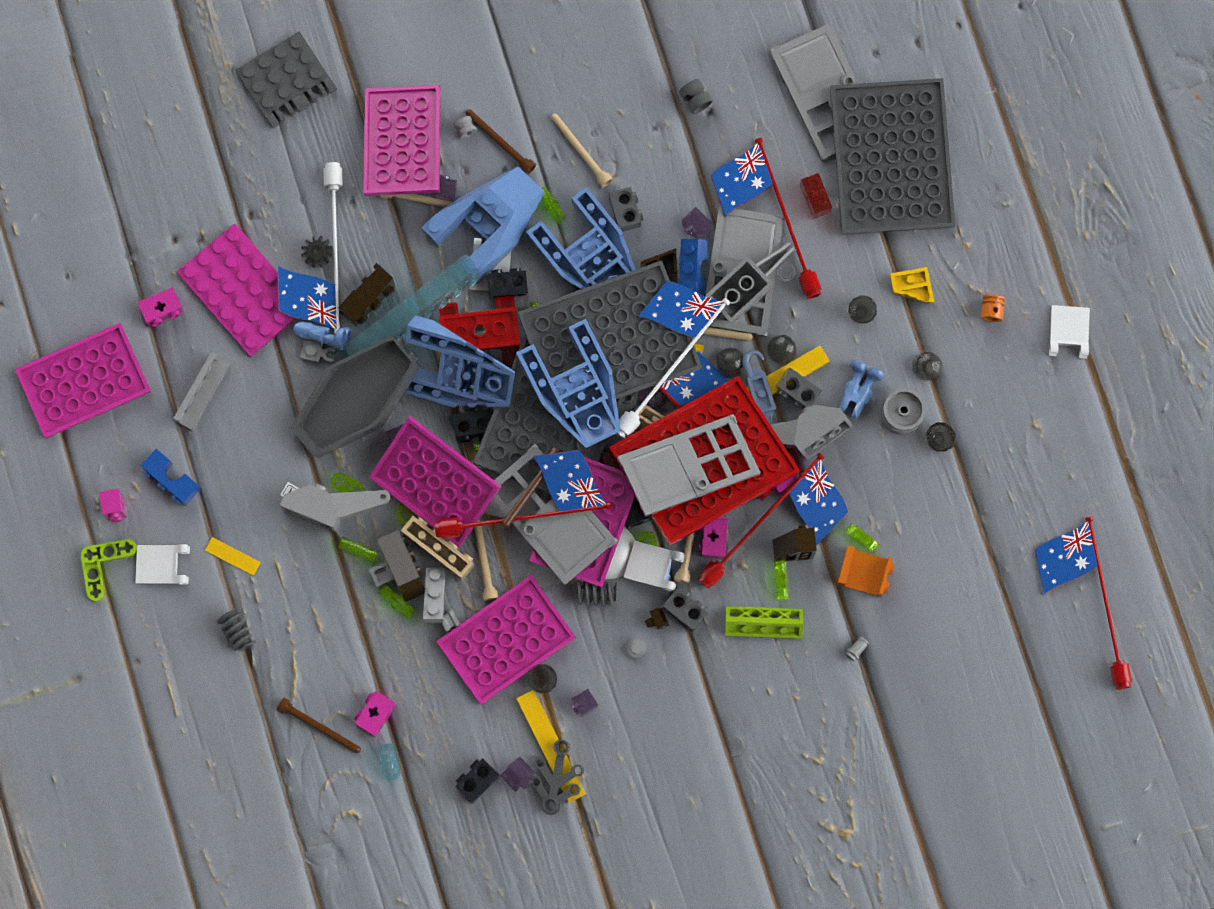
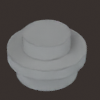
(636, 648)

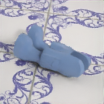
(322, 334)
(856, 393)

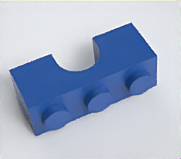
(691, 255)
(182, 489)

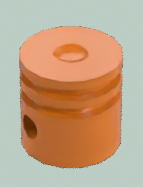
(992, 308)

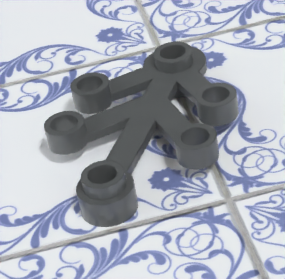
(555, 779)

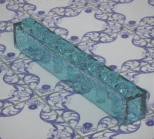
(420, 303)

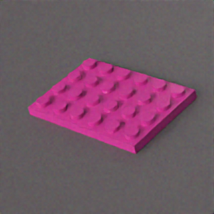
(402, 140)
(238, 289)
(83, 380)
(433, 478)
(613, 489)
(506, 639)

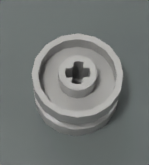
(895, 419)

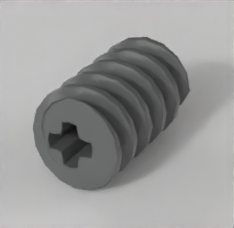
(596, 593)
(235, 631)

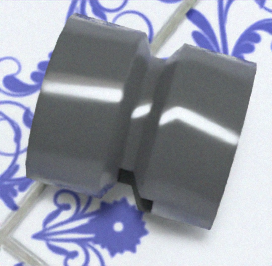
(695, 95)

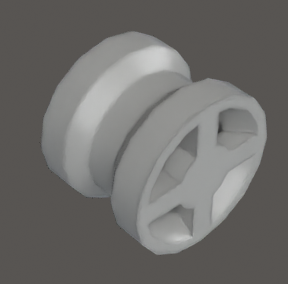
(465, 127)
(450, 620)

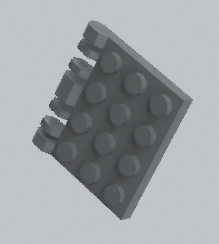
(284, 77)

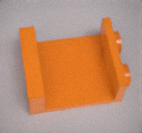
(865, 572)

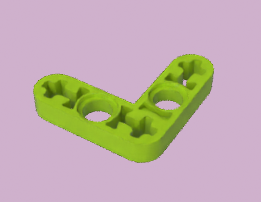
(95, 563)

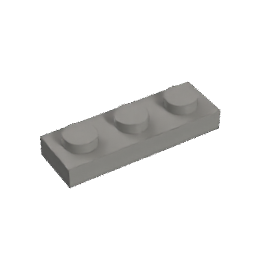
(434, 595)

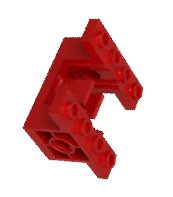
(499, 327)

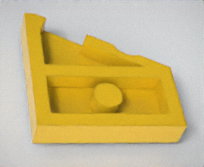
(913, 284)

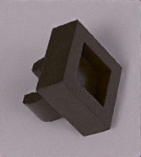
(658, 619)

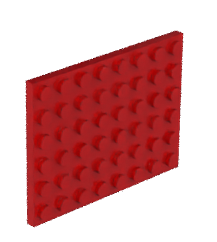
(764, 444)

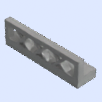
(201, 392)

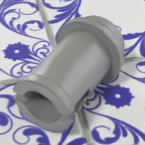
(857, 648)

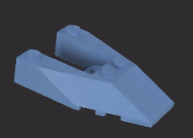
(496, 211)
(593, 257)
(464, 372)
(580, 396)

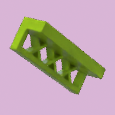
(764, 625)

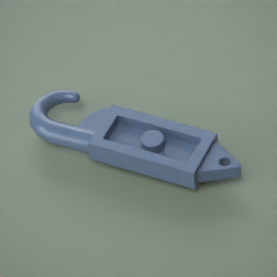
(759, 385)

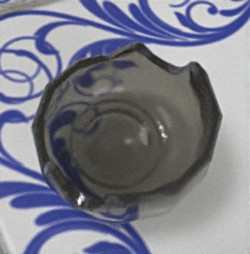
(862, 309)
(782, 349)
(730, 362)
(927, 366)
(941, 437)
(542, 678)

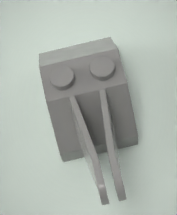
(746, 285)
(813, 429)
(328, 509)

